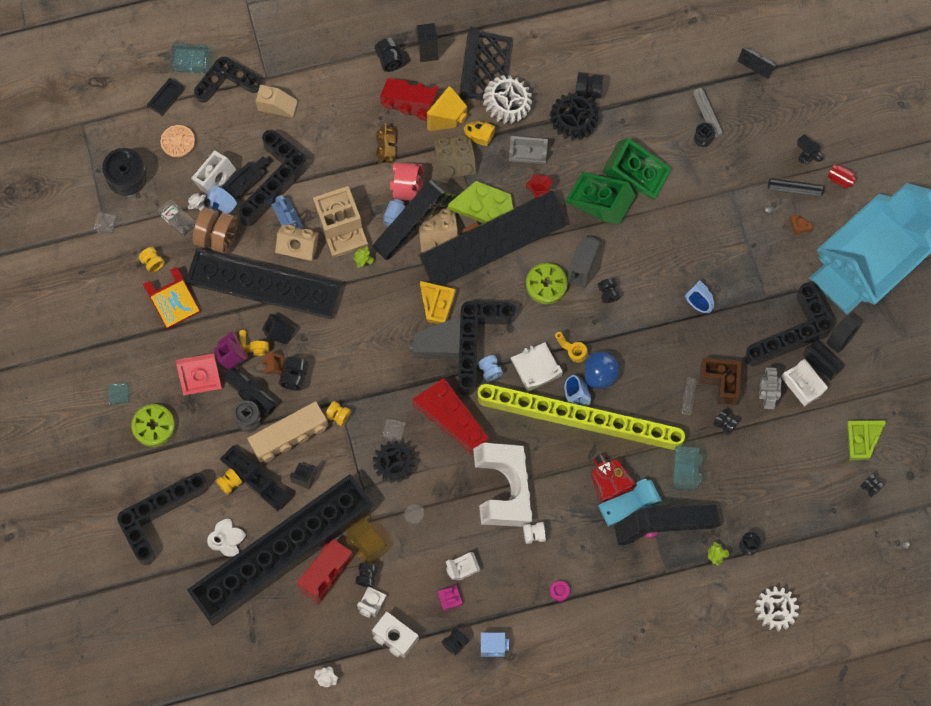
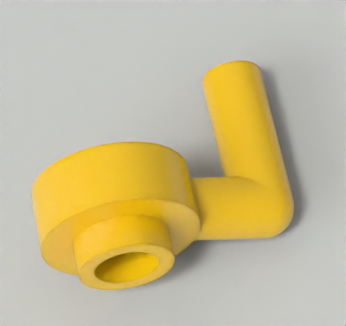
(258, 348)
(573, 348)

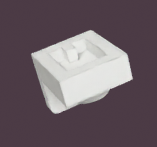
(371, 602)

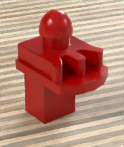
(539, 184)

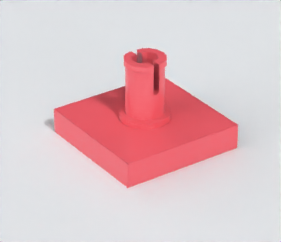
(198, 374)

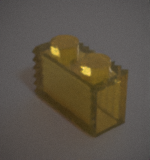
(366, 540)

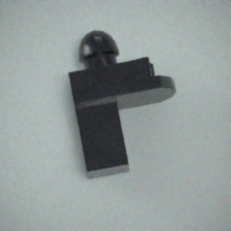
(810, 149)

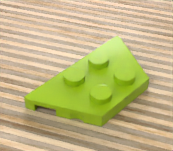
(481, 202)

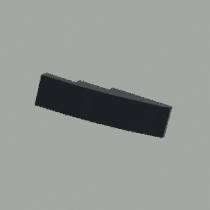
(255, 478)

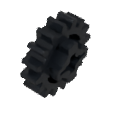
(386, 457)

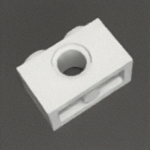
(213, 172)
(388, 625)

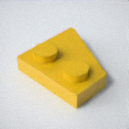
(437, 301)

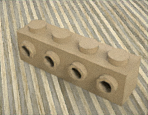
(288, 432)

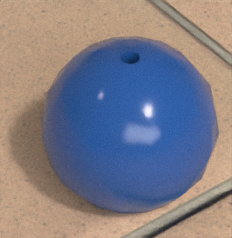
(601, 370)

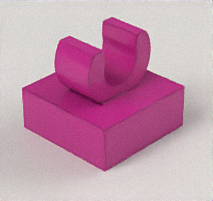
(449, 598)

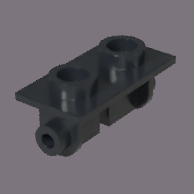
(756, 63)

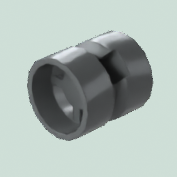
(249, 420)

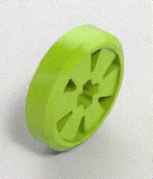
(536, 278)
(162, 418)

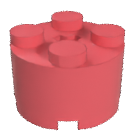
(406, 181)

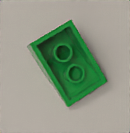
(638, 167)
(601, 197)

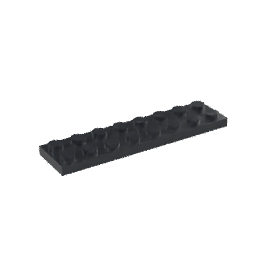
(493, 239)
(264, 283)

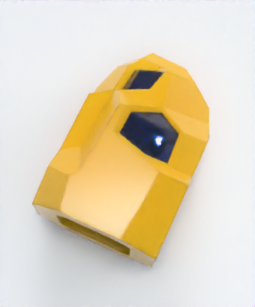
(480, 132)

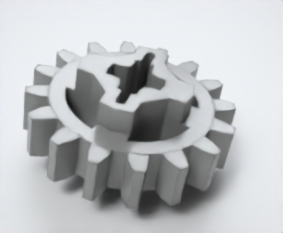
(769, 388)

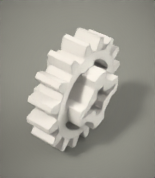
(782, 614)

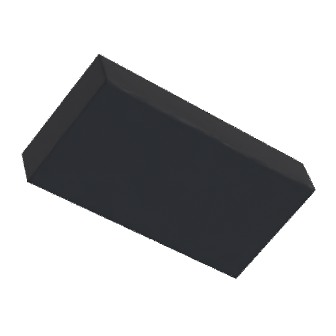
(165, 97)

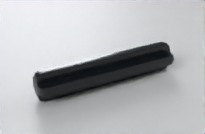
(795, 187)

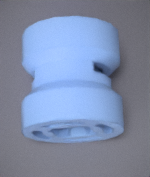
(490, 368)

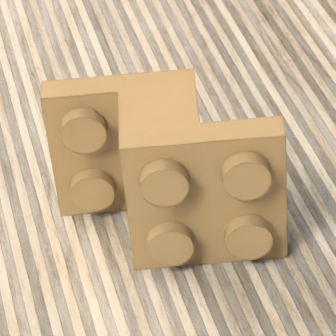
(340, 221)

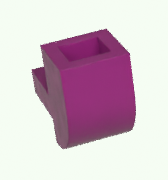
(230, 351)

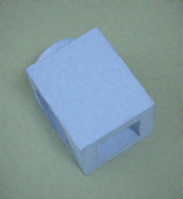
(494, 644)

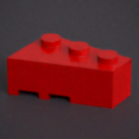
(408, 98)
(324, 571)

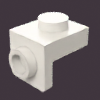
(462, 566)

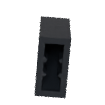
(427, 42)

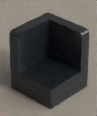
(278, 329)
(303, 475)

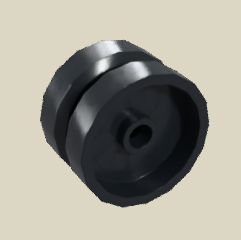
(124, 171)

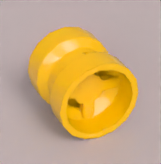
(151, 259)
(338, 413)
(228, 481)

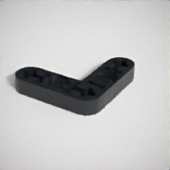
(222, 74)

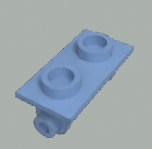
(286, 212)

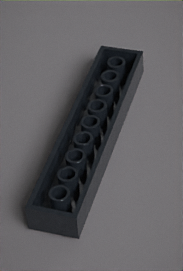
(280, 550)

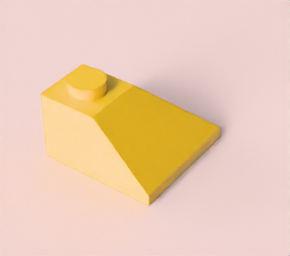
(447, 112)

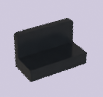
(823, 360)

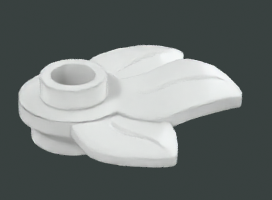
(229, 538)

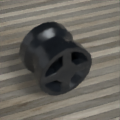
(872, 485)

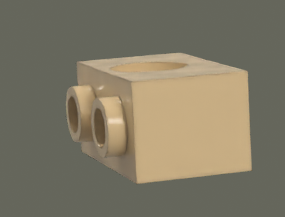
(288, 246)

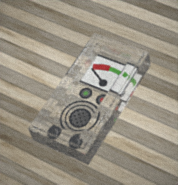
(176, 217)

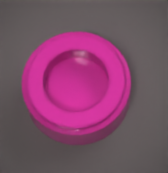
(559, 591)

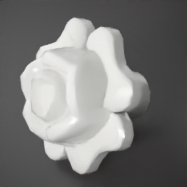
(196, 201)
(326, 677)

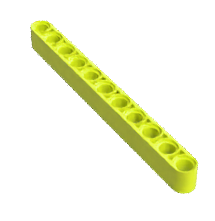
(590, 415)

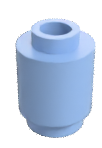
(393, 210)

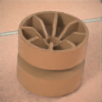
(215, 230)

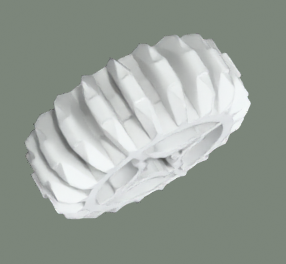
(516, 96)

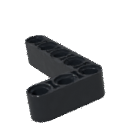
(275, 180)
(413, 215)
(795, 333)
(470, 339)
(156, 511)
(665, 520)

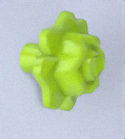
(362, 257)
(717, 554)

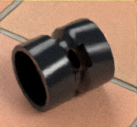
(389, 54)
(589, 84)
(293, 373)

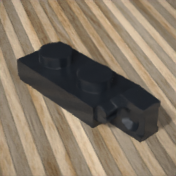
(245, 178)

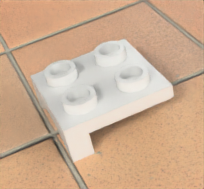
(536, 366)

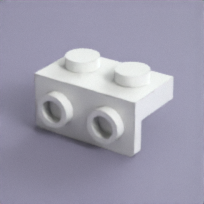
(804, 382)

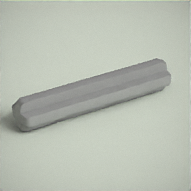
(707, 111)

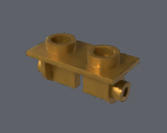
(385, 137)

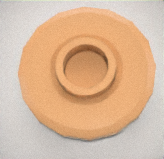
(177, 141)

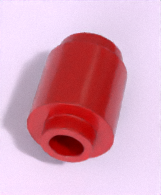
(842, 176)

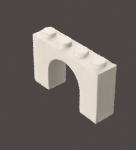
(511, 462)

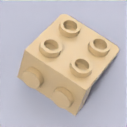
(437, 229)

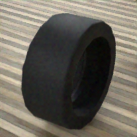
(843, 333)

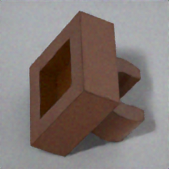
(274, 363)

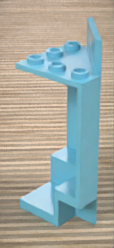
(876, 248)

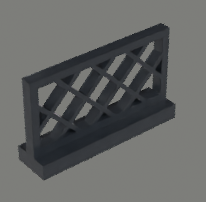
(470, 60)

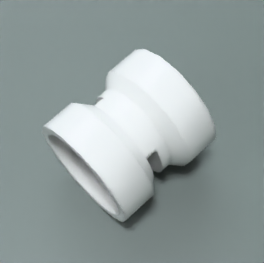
(534, 532)

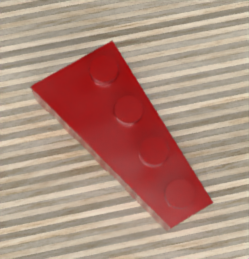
(448, 412)

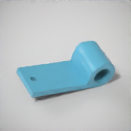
(641, 497)

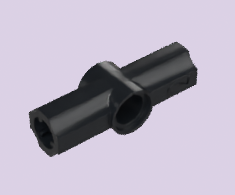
(250, 391)

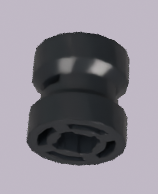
(701, 138)
(609, 291)
(729, 425)
(753, 540)
(367, 574)
(455, 641)

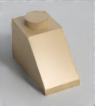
(275, 101)

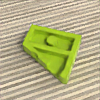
(863, 438)

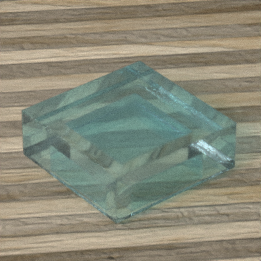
(118, 393)

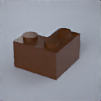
(725, 375)

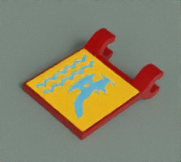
(173, 301)

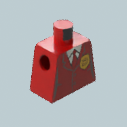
(610, 479)

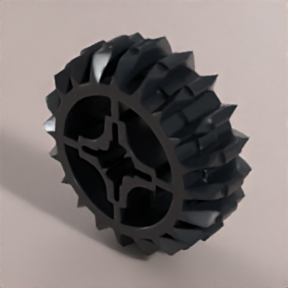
(586, 111)

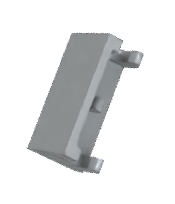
(528, 150)

